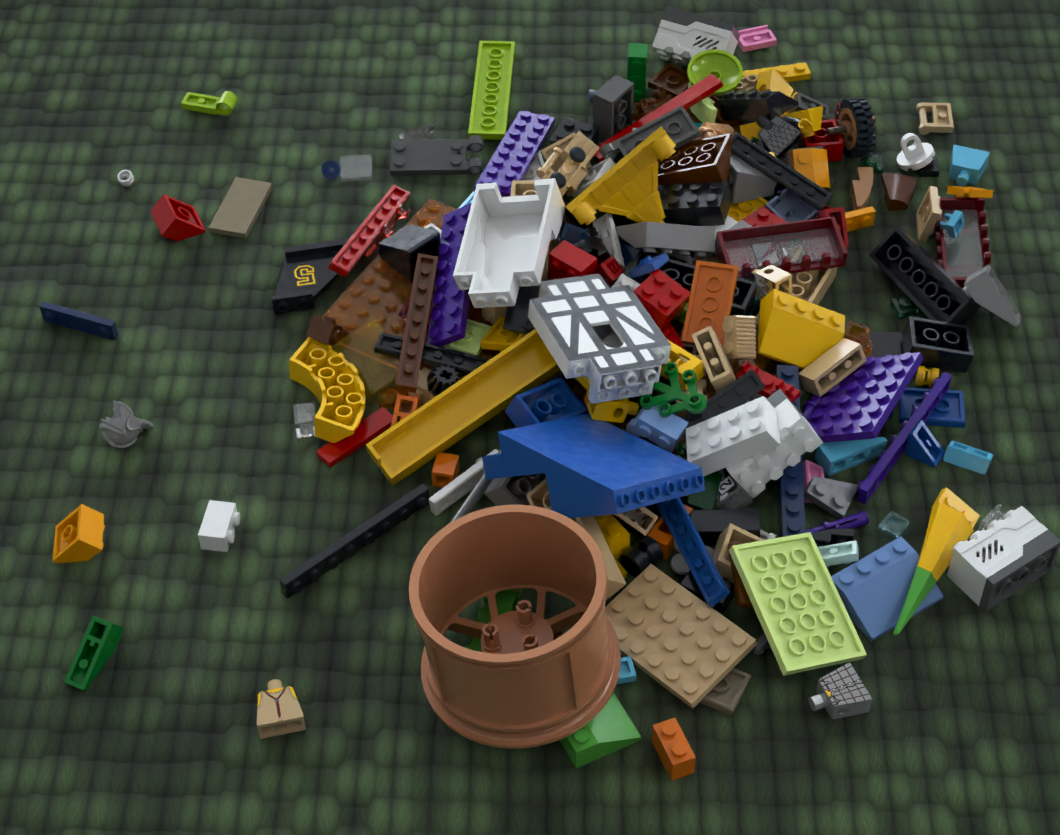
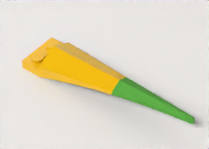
(948, 524)

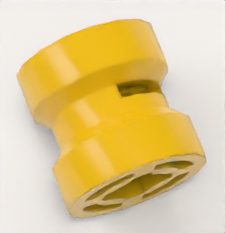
(932, 374)

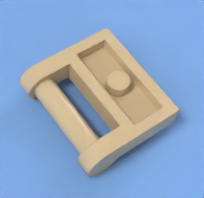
(941, 118)

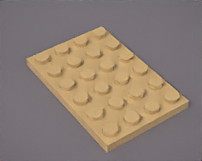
(676, 635)

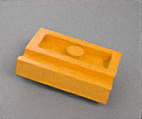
(969, 192)

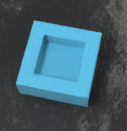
(627, 671)

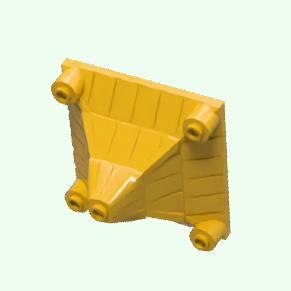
(628, 186)

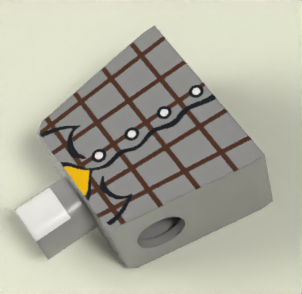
(841, 694)

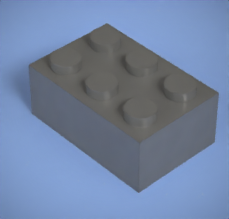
(613, 107)

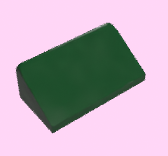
(706, 498)

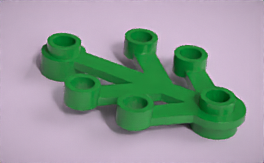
(674, 393)

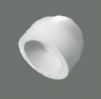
(127, 174)

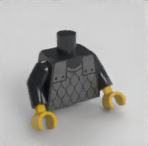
(780, 134)

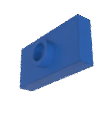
(648, 265)

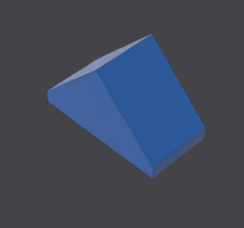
(923, 445)

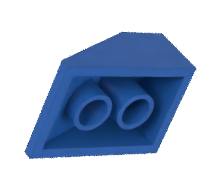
(544, 404)

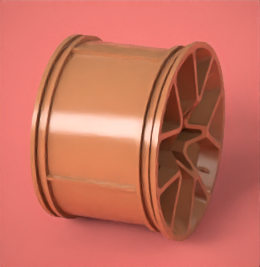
(522, 681)

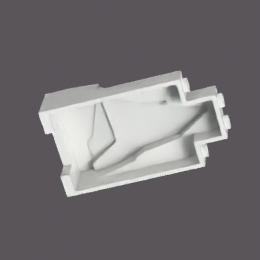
(507, 242)

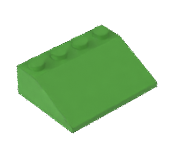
(602, 735)

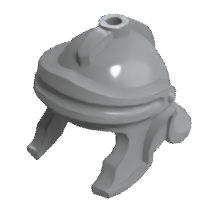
(124, 427)

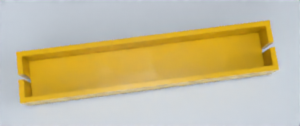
(462, 408)

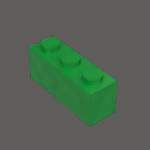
(637, 69)

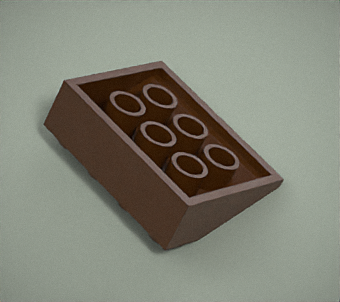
(697, 162)

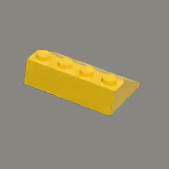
(796, 329)

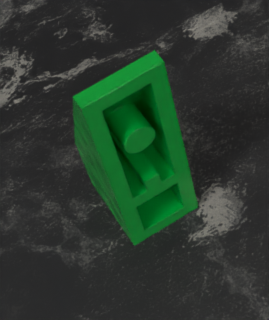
(94, 651)

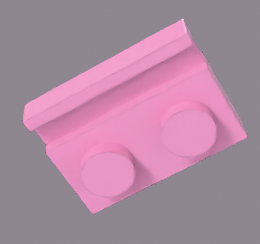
(756, 38)

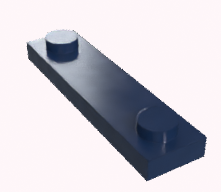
(78, 320)

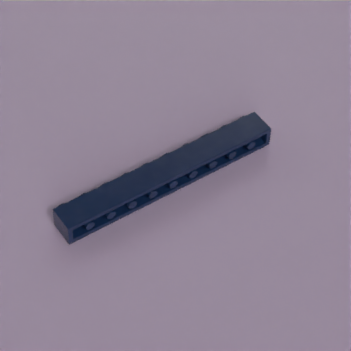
(790, 485)

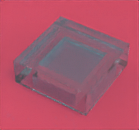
(894, 525)

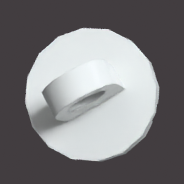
(916, 155)

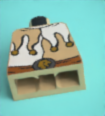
(771, 278)

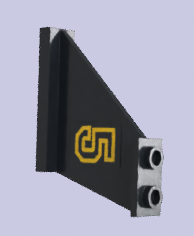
(305, 275)

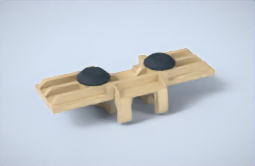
(573, 160)

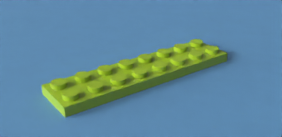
(492, 90)

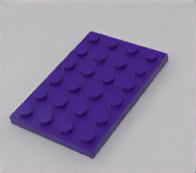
(864, 398)

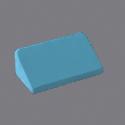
(967, 457)

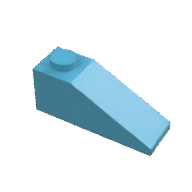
(846, 454)

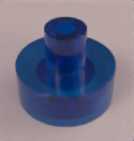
(326, 169)

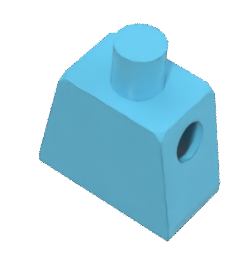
(967, 164)

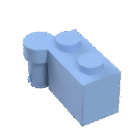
(662, 431)

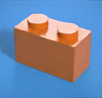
(673, 749)

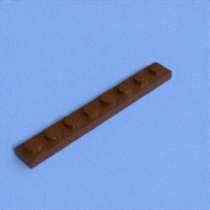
(416, 323)

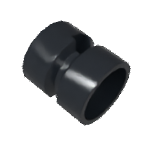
(641, 555)

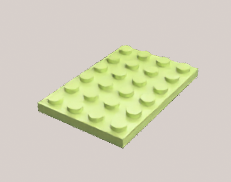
(797, 603)

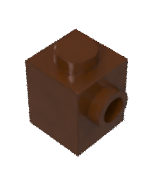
(325, 330)

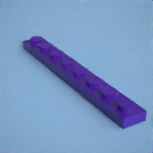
(898, 443)

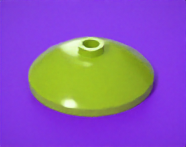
(718, 63)

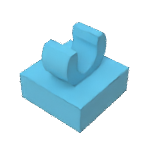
(954, 224)

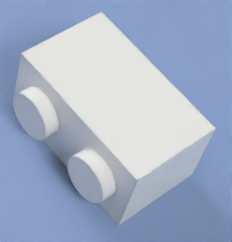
(218, 526)

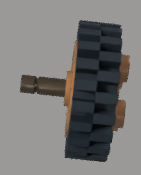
(856, 127)

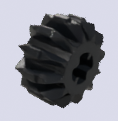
(442, 378)

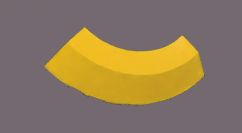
(335, 386)

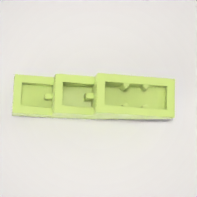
(704, 109)

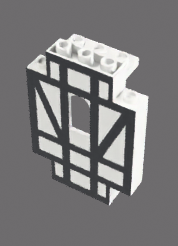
(565, 322)

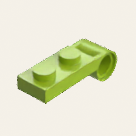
(210, 104)

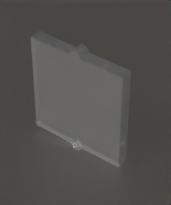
(356, 167)

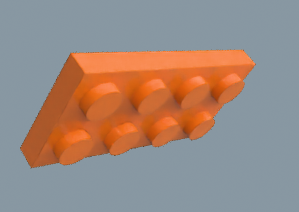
(710, 298)

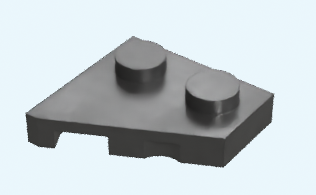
(831, 495)

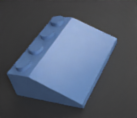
(878, 587)

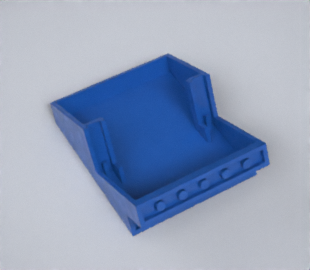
(593, 466)

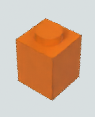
(445, 469)

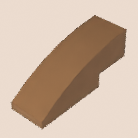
(861, 188)

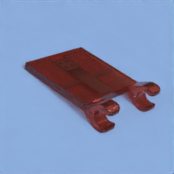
(385, 231)

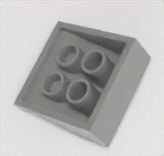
(989, 293)

